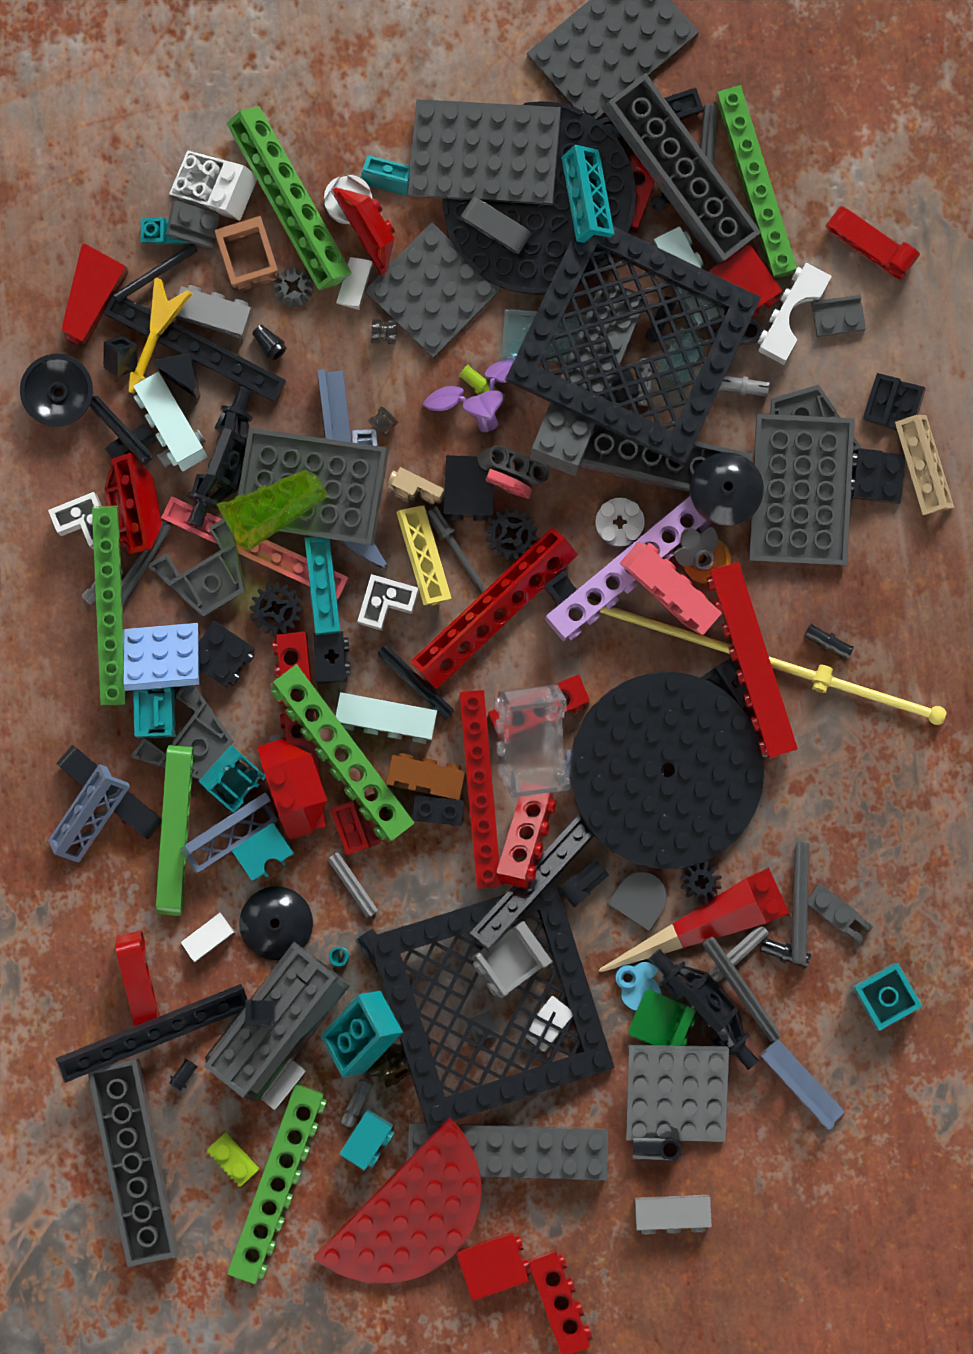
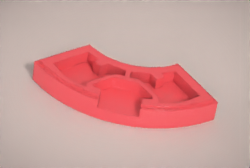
(509, 484)

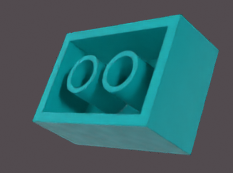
(361, 1033)

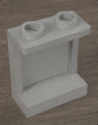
(511, 960)

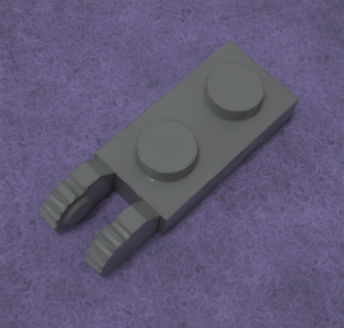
(836, 911)

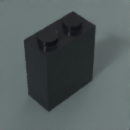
(467, 490)

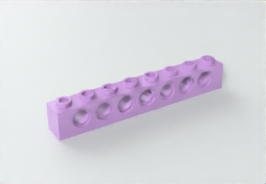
(559, 618)

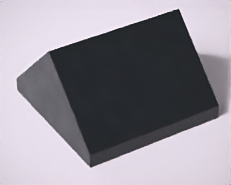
(181, 371)

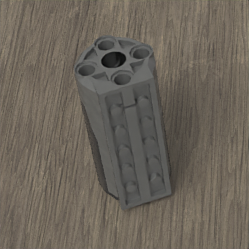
(257, 1056)

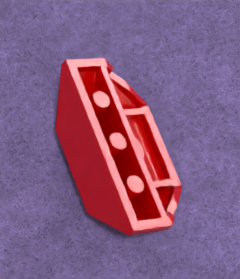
(368, 225)
(134, 493)
(293, 786)

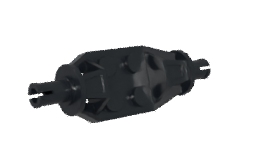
(227, 462)
(710, 1001)

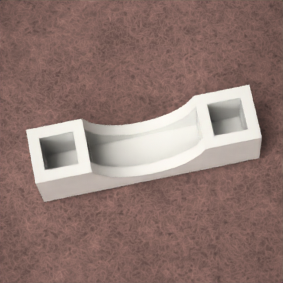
(807, 288)

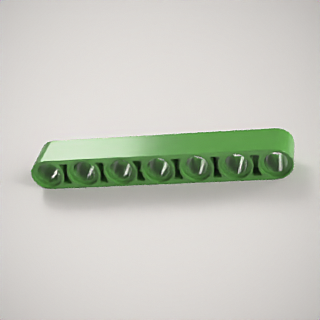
(174, 830)

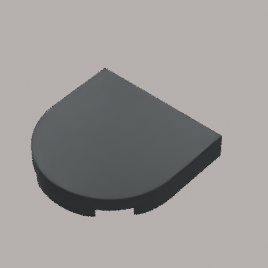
(640, 898)

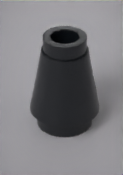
(271, 344)

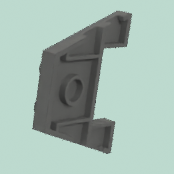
(806, 402)
(211, 581)
(201, 732)

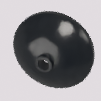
(47, 376)
(724, 506)
(277, 903)

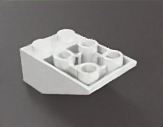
(214, 184)

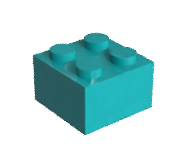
(886, 996)
(366, 1140)

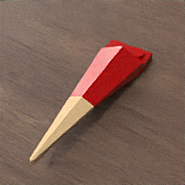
(741, 907)

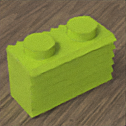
(232, 1159)

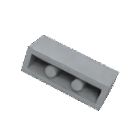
(216, 312)
(672, 1213)

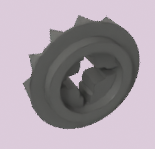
(295, 298)

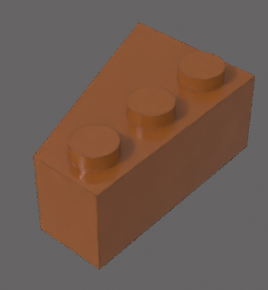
(425, 776)

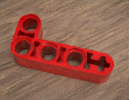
(872, 243)
(136, 976)

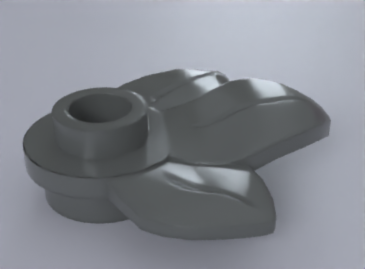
(694, 546)

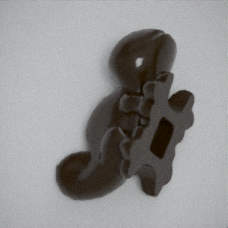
(390, 1066)

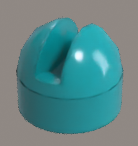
(334, 956)

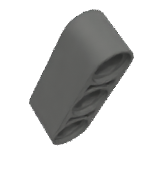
(495, 225)
(523, 465)

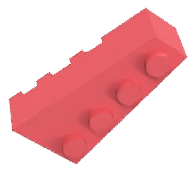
(670, 587)

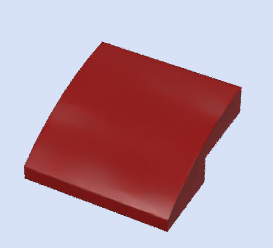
(353, 828)

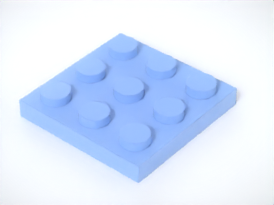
(161, 656)

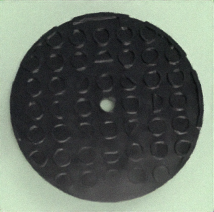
(550, 224)
(620, 777)

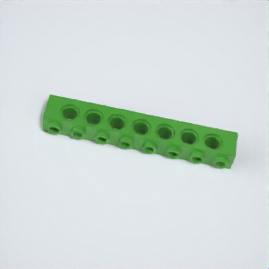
(755, 182)
(288, 198)
(109, 604)
(369, 778)
(241, 1266)

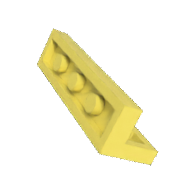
(424, 555)

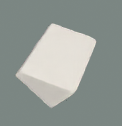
(354, 285)
(207, 937)
(562, 1016)
(284, 1085)

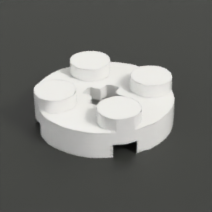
(349, 183)
(630, 512)

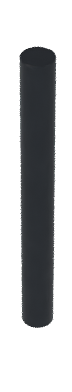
(155, 272)

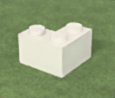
(76, 515)
(381, 596)

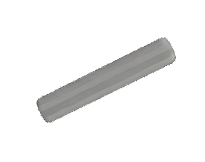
(352, 885)
(741, 950)

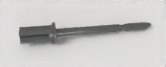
(444, 531)

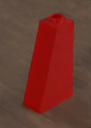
(91, 291)

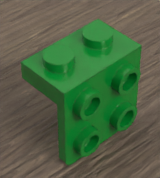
(661, 1020)

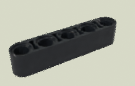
(129, 808)

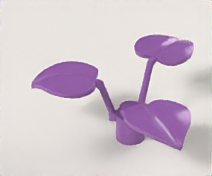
(480, 406)

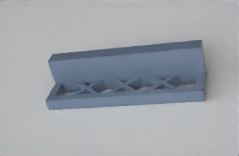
(334, 405)
(79, 814)
(228, 823)
(802, 1083)

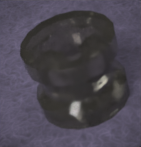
(383, 421)

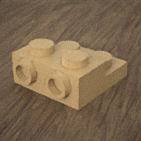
(408, 486)

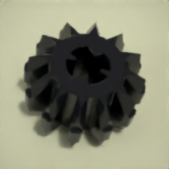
(707, 886)

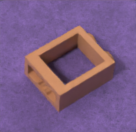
(238, 231)

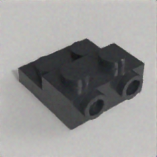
(877, 476)
(223, 654)

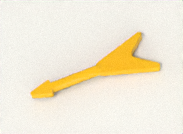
(161, 316)

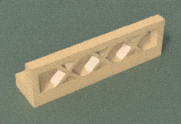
(924, 464)

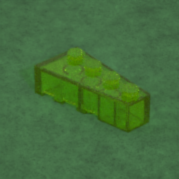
(271, 507)

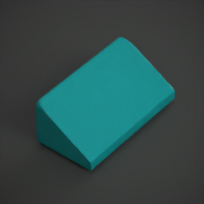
(386, 175)

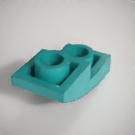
(154, 231)

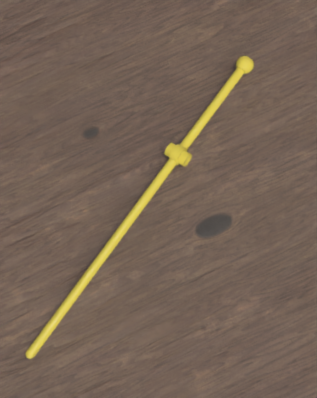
(821, 678)

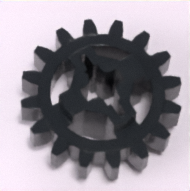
(505, 525)
(265, 612)

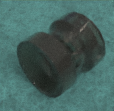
(383, 331)

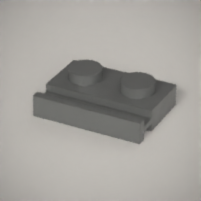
(192, 224)
(838, 316)

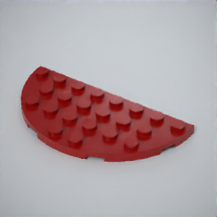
(414, 1217)

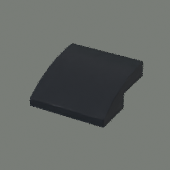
(892, 401)
(725, 678)

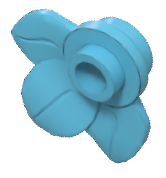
(641, 981)

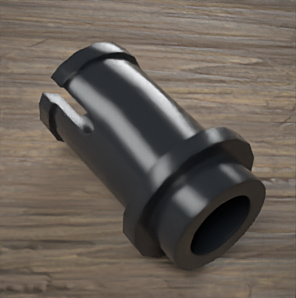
(183, 1074)

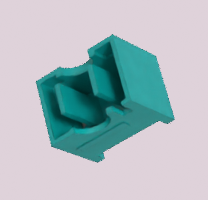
(154, 713)
(231, 778)
(259, 848)

